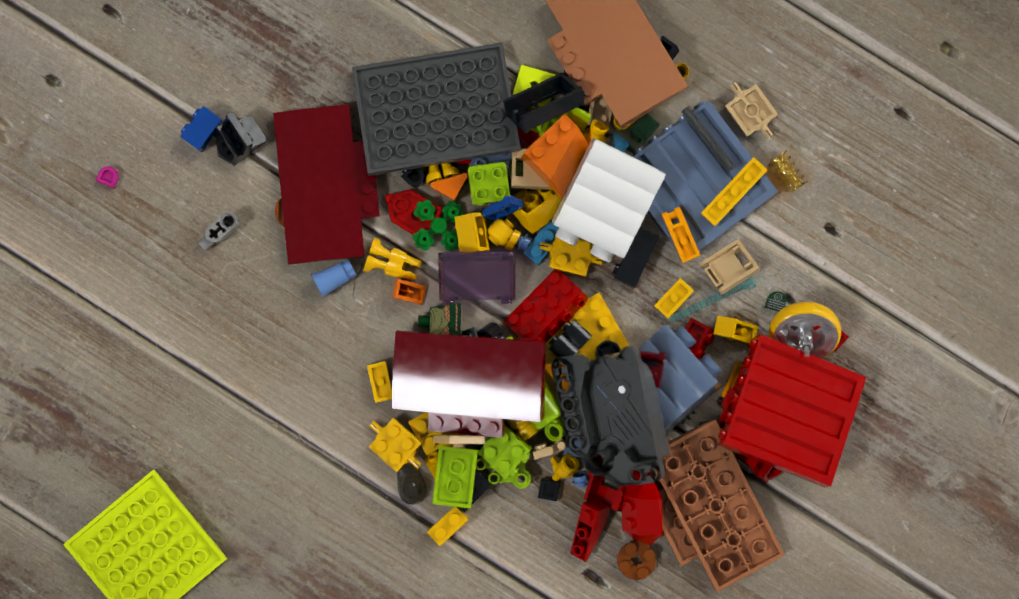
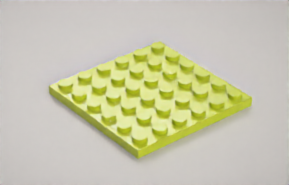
(145, 545)

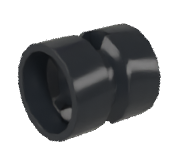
(605, 348)

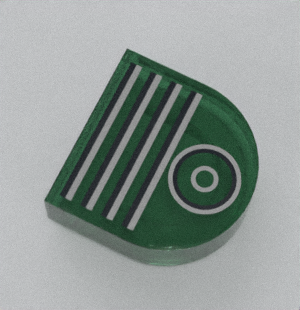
(775, 301)

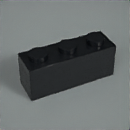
(635, 260)

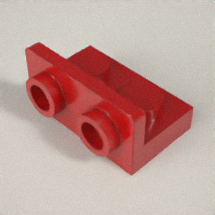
(703, 336)

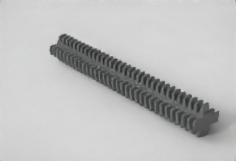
(712, 144)

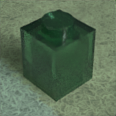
(644, 129)

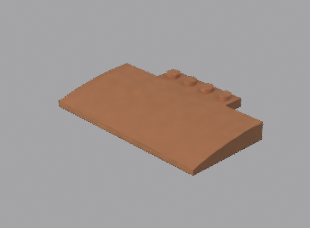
(614, 55)
(713, 510)

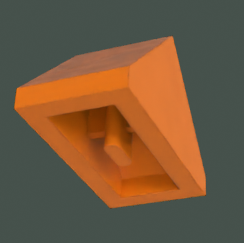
(450, 186)
(409, 291)

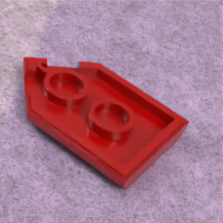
(401, 211)

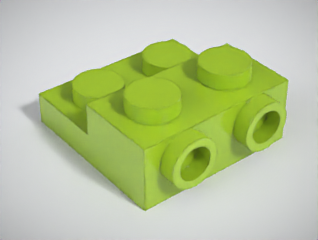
(505, 453)

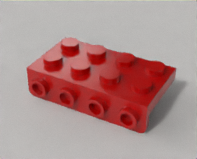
(546, 308)

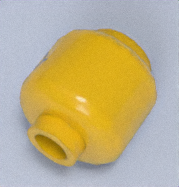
(500, 231)

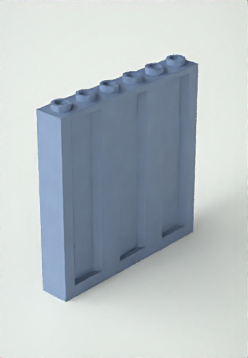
(697, 175)

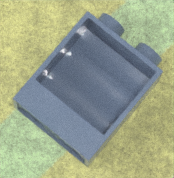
(685, 378)

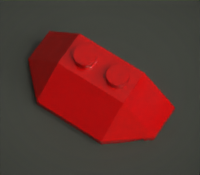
(642, 511)

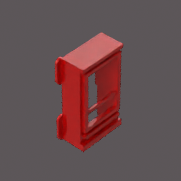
(606, 494)

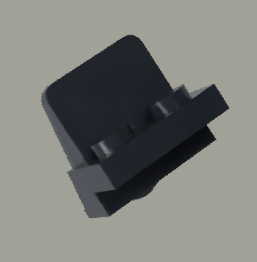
(237, 138)

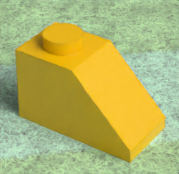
(735, 329)

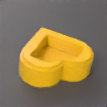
(513, 240)

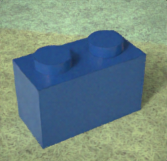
(201, 128)

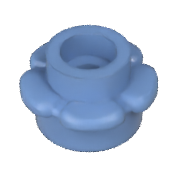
(523, 242)
(581, 479)

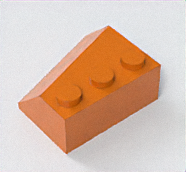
(557, 154)

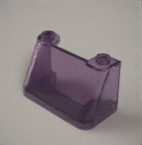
(477, 276)

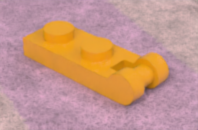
(681, 235)

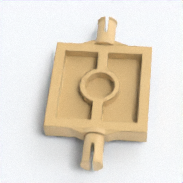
(751, 110)

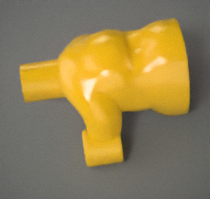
(597, 130)
(565, 468)

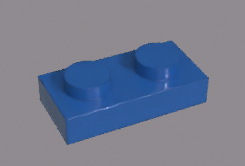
(502, 208)

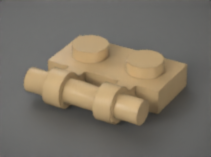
(542, 450)

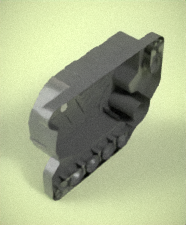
(612, 442)

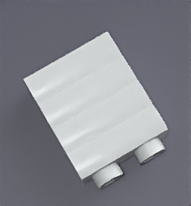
(607, 200)

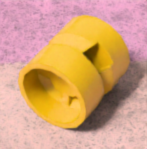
(524, 429)

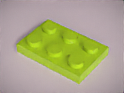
(455, 477)

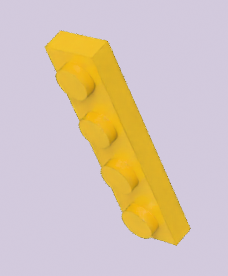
(733, 191)

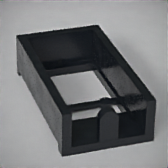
(517, 104)

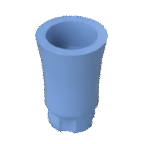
(333, 277)

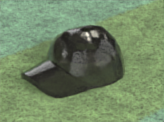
(410, 478)

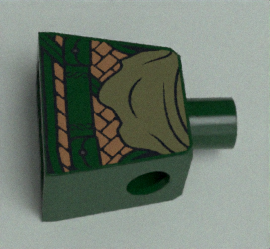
(443, 319)

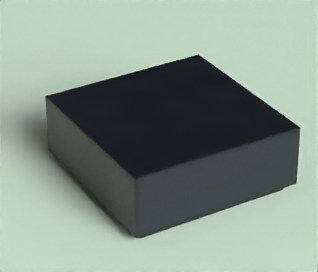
(548, 490)

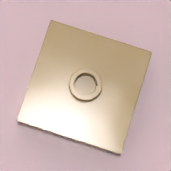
(459, 440)

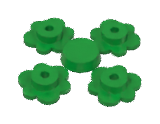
(438, 225)

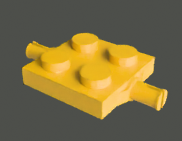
(570, 257)
(395, 445)

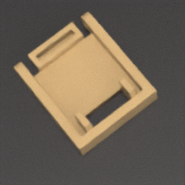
(530, 178)
(725, 268)

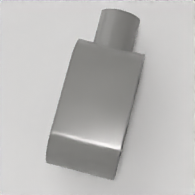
(207, 241)

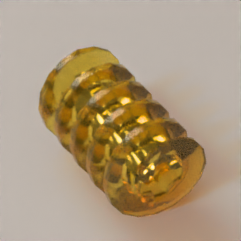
(787, 172)

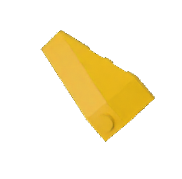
(538, 208)

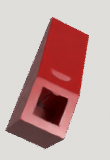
(590, 525)

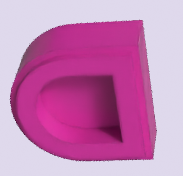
(108, 176)

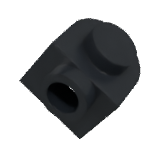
(413, 177)

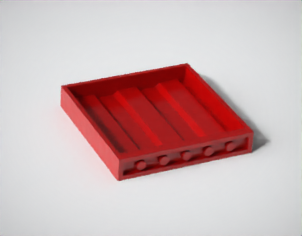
(791, 411)

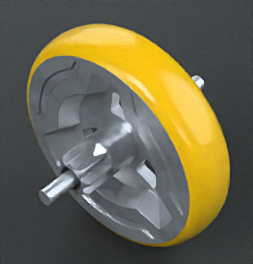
(806, 316)

